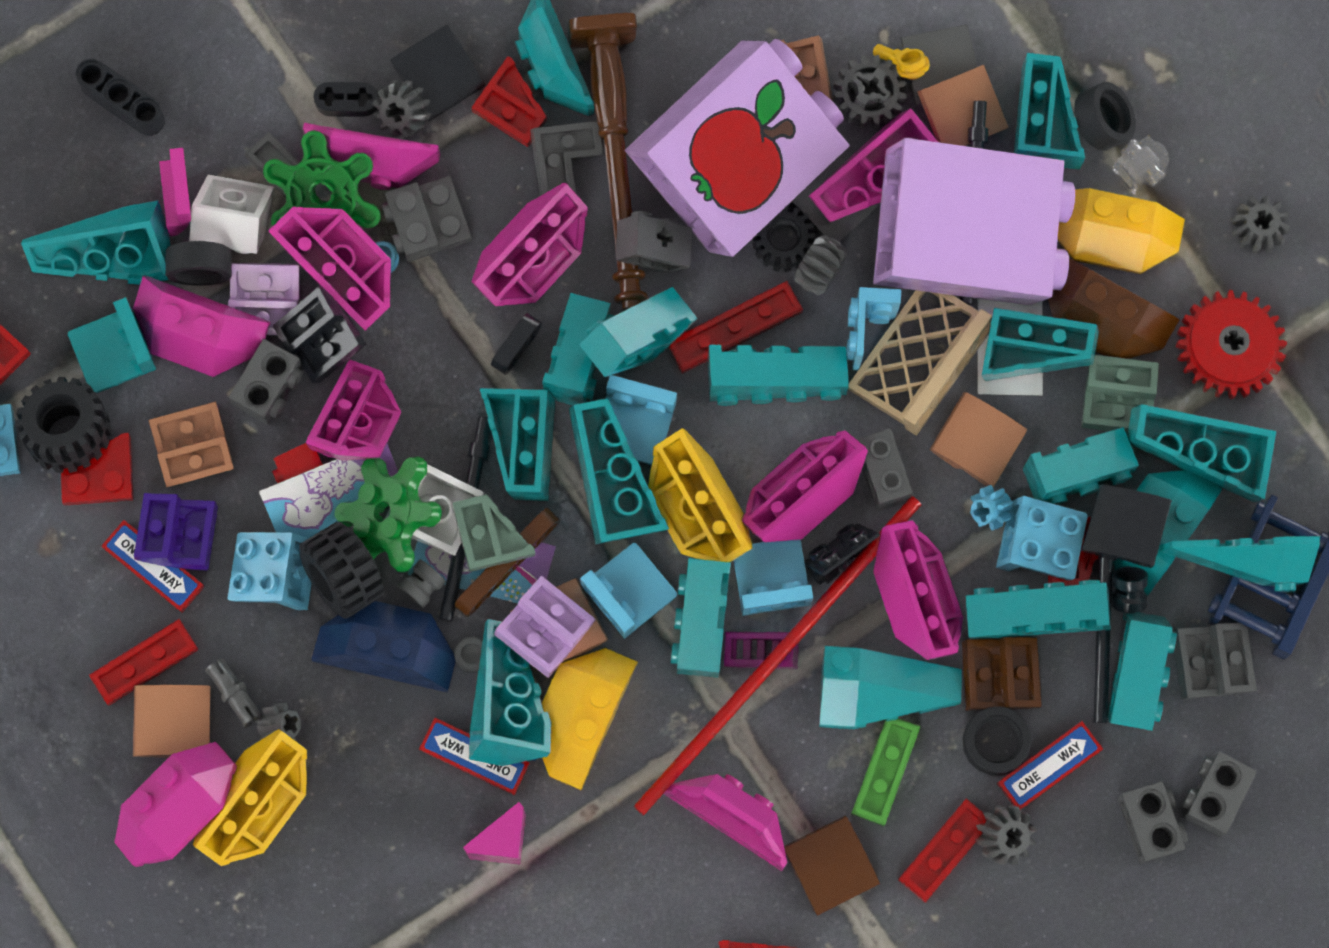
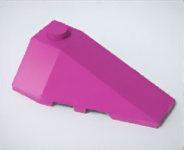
(860, 178)

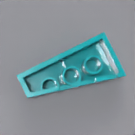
(1214, 449)

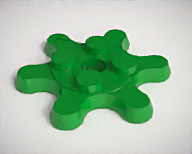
(319, 167)
(405, 515)

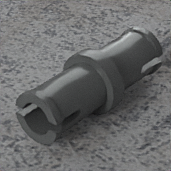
(233, 692)

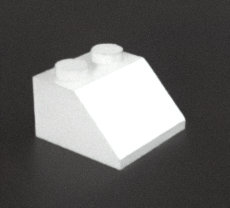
(231, 213)
(444, 490)

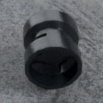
(1129, 589)

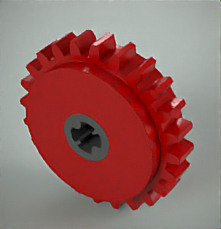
(1247, 328)

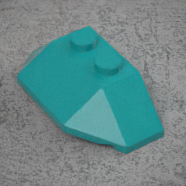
(551, 59)
(1190, 502)

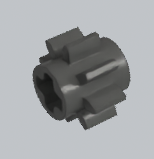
(280, 718)

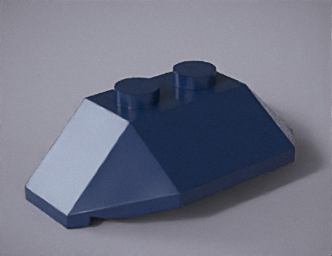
(388, 644)

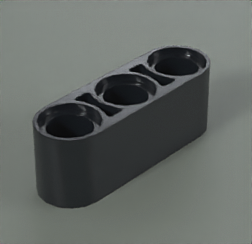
(113, 83)

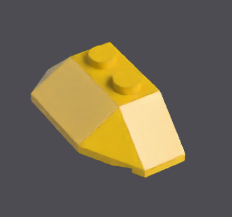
(1120, 231)
(696, 501)
(581, 709)
(259, 802)

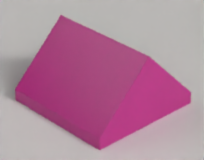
(501, 840)

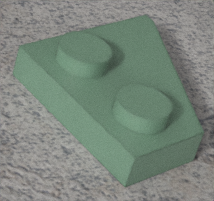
(487, 534)

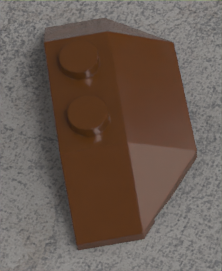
(1124, 320)

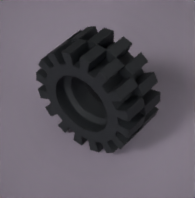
(790, 257)

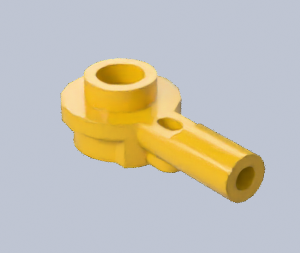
(908, 62)

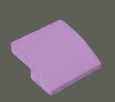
(265, 290)
(544, 626)

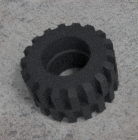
(53, 403)
(341, 569)

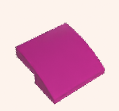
(175, 192)

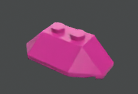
(393, 159)
(533, 249)
(338, 259)
(195, 328)
(356, 416)
(805, 488)
(917, 591)
(174, 804)
(734, 813)

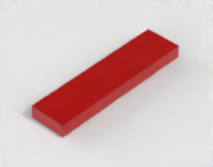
(735, 326)

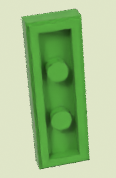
(885, 771)

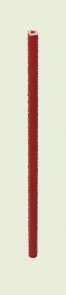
(769, 664)

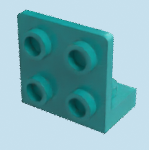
(112, 349)

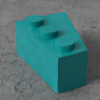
(1045, 113)
(637, 333)
(1036, 344)
(571, 368)
(523, 439)
(1081, 467)
(701, 618)
(1141, 671)

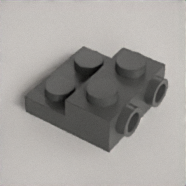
(426, 218)

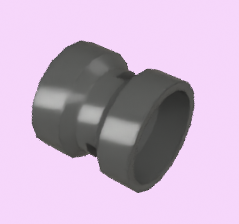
(421, 583)

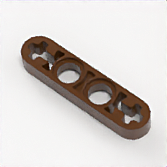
(494, 576)

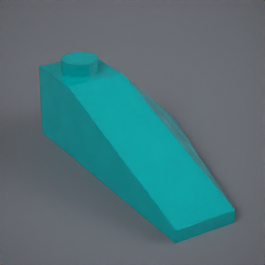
(507, 709)

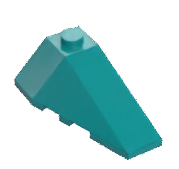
(109, 245)
(1271, 562)
(878, 686)

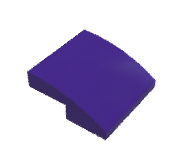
(175, 531)

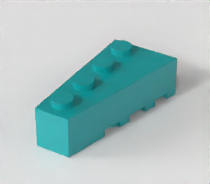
(776, 374)
(612, 479)
(1038, 611)

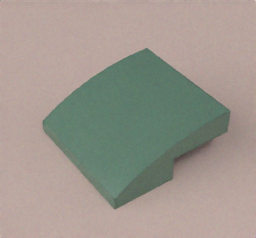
(1114, 389)

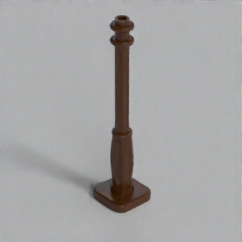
(603, 37)

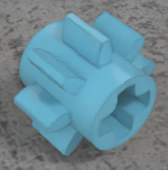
(991, 507)

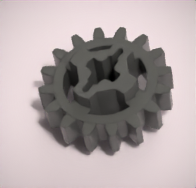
(877, 100)

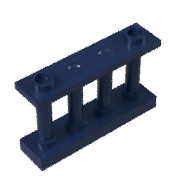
(1297, 604)

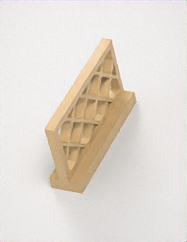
(941, 376)

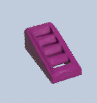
(730, 653)

